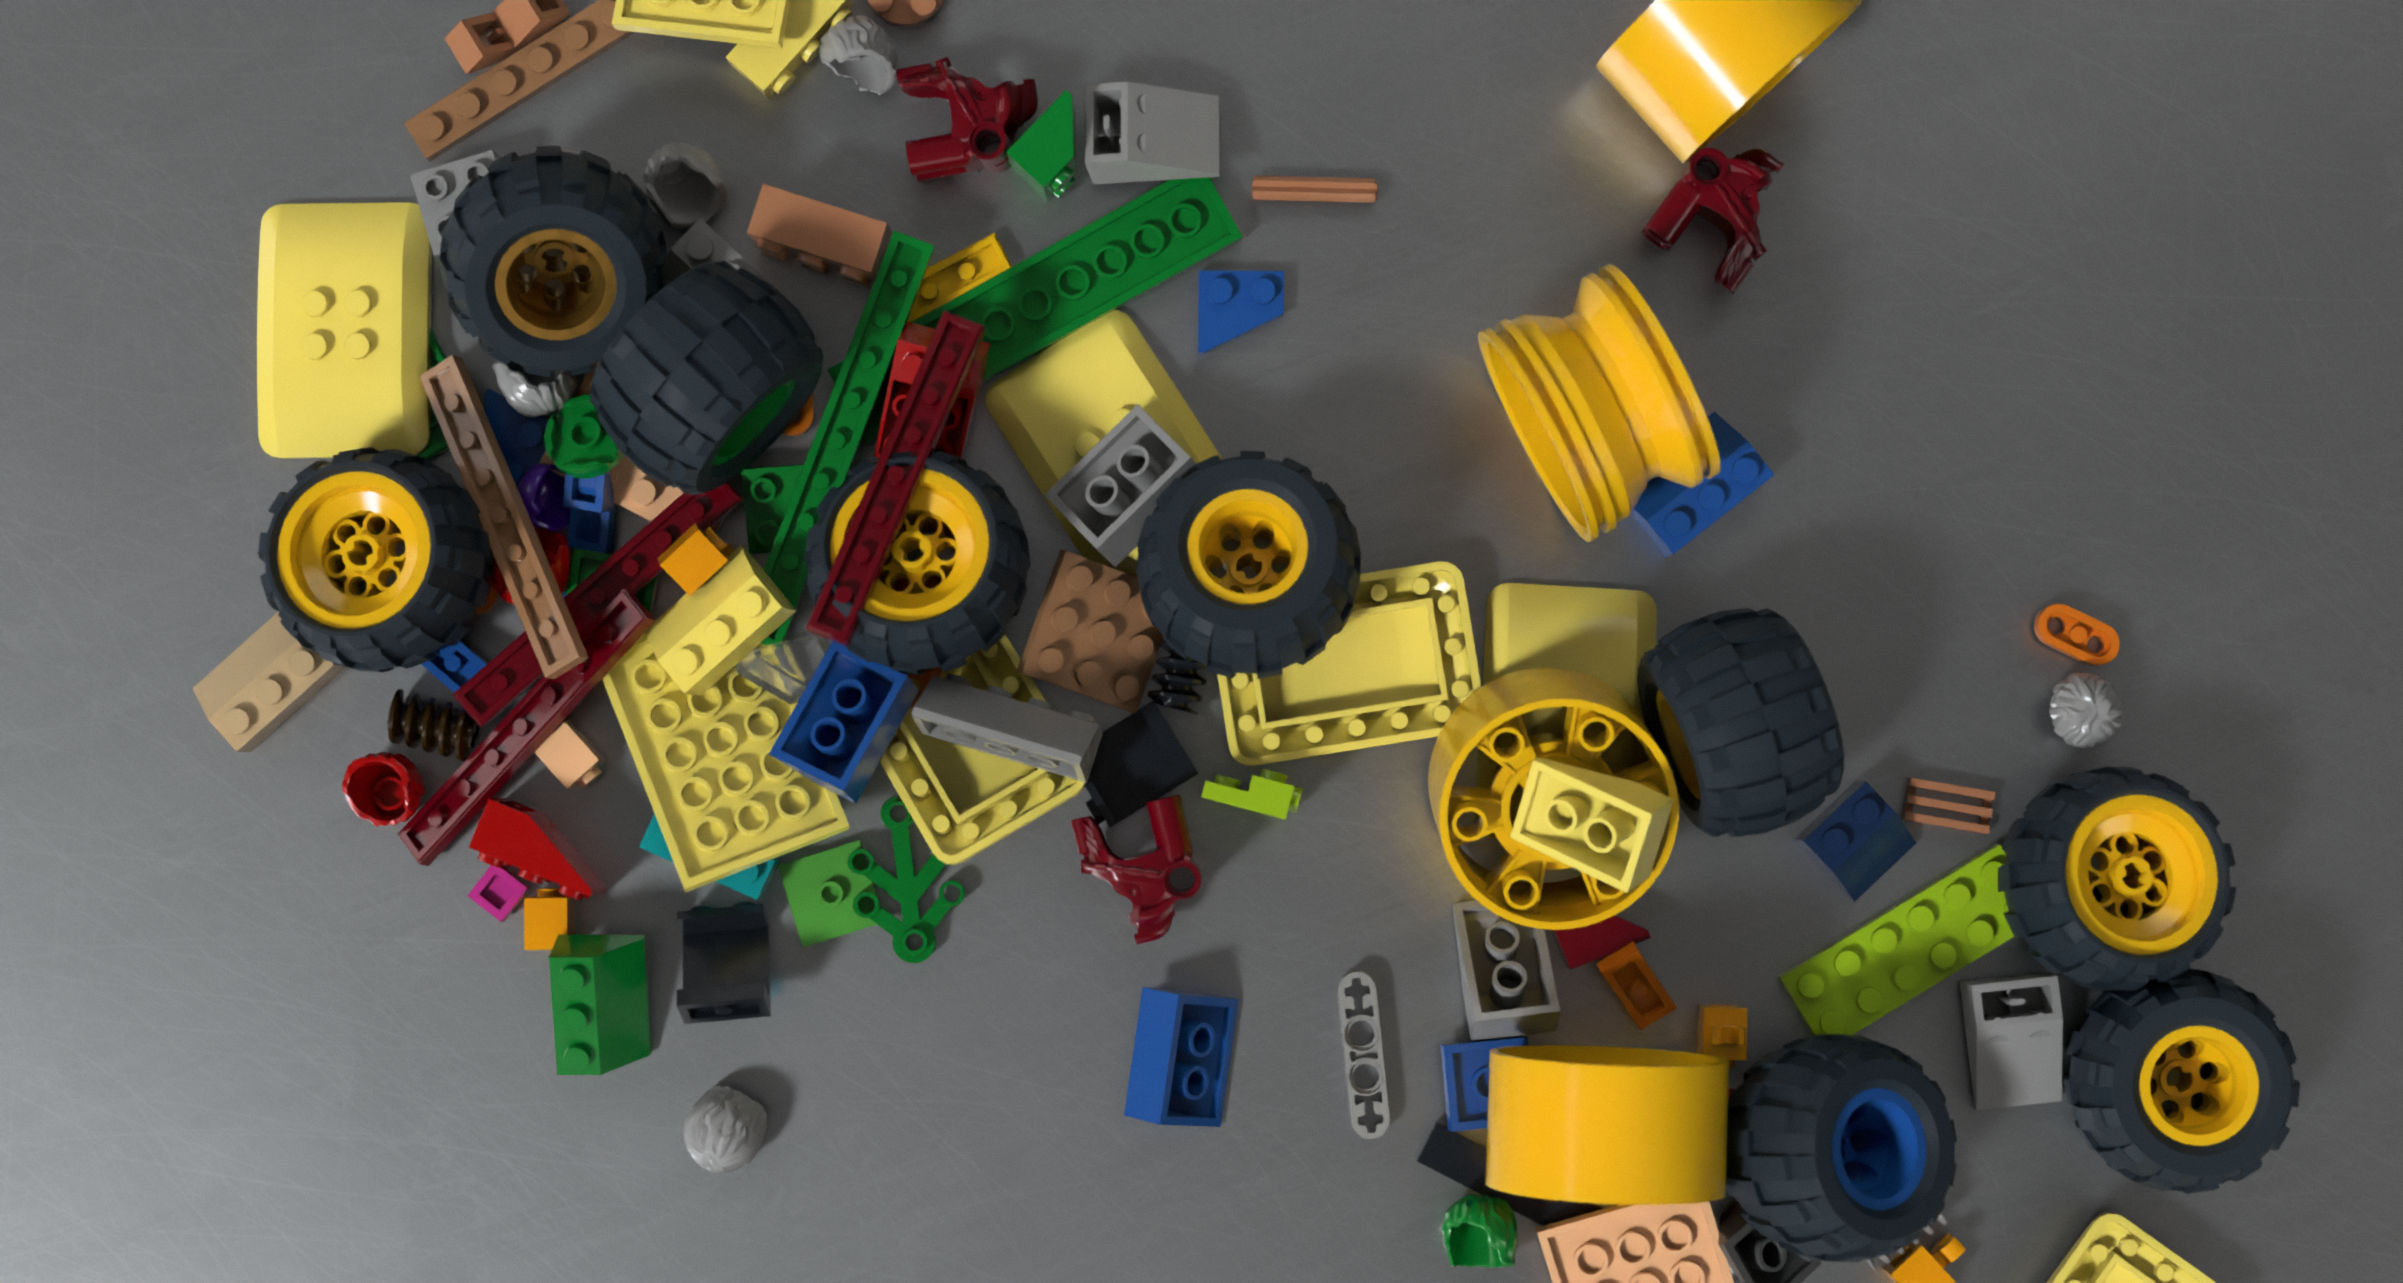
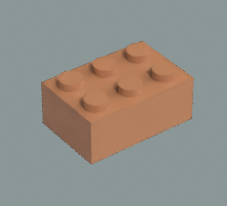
(818, 235)

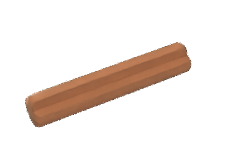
(1314, 188)

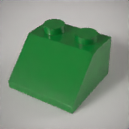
(1048, 150)

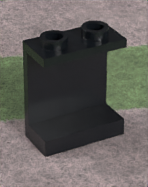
(1136, 765)
(725, 963)

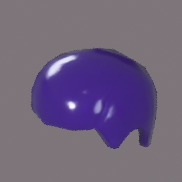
(543, 497)

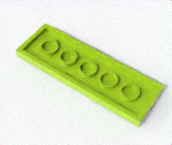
(1903, 949)

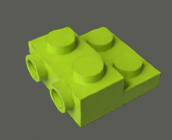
(1264, 793)

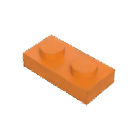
(1636, 985)

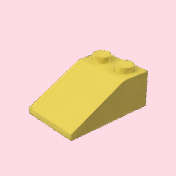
(1592, 822)

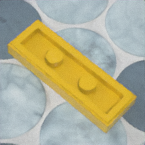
(959, 275)

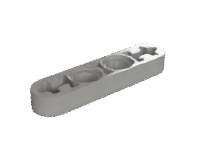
(1363, 1054)

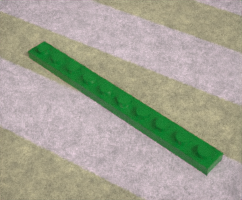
(847, 411)

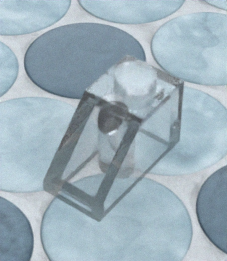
(784, 666)

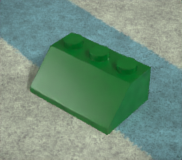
(599, 1002)

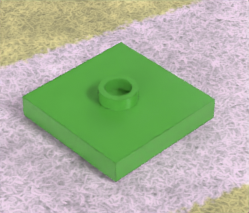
(823, 893)

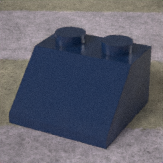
(1856, 839)

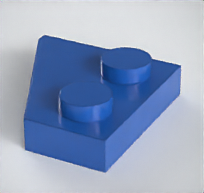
(1236, 304)
(517, 435)

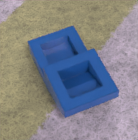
(590, 512)

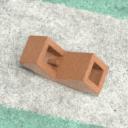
(499, 34)

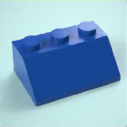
(1678, 513)
(844, 721)
(1181, 1057)

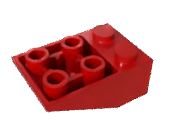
(908, 356)
(531, 841)

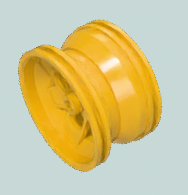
(1600, 402)

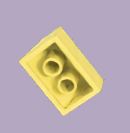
(718, 623)

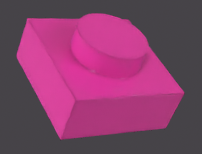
(499, 892)

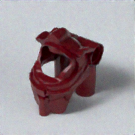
(977, 119)
(1725, 201)
(1147, 876)

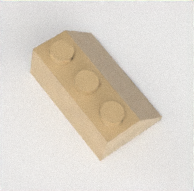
(262, 685)

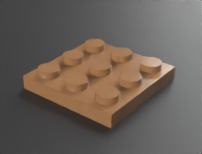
(1092, 633)

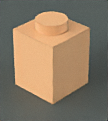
(571, 756)

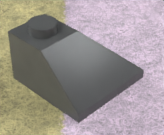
(1756, 1256)

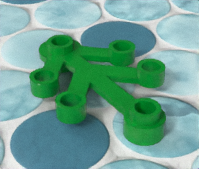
(905, 890)

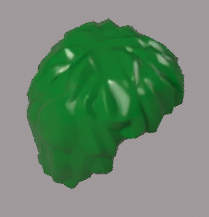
(1480, 1232)

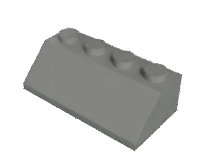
(1008, 727)

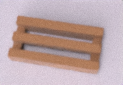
(1984, 811)

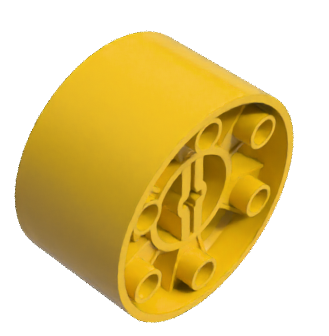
(1707, 62)
(1497, 710)
(1607, 1124)

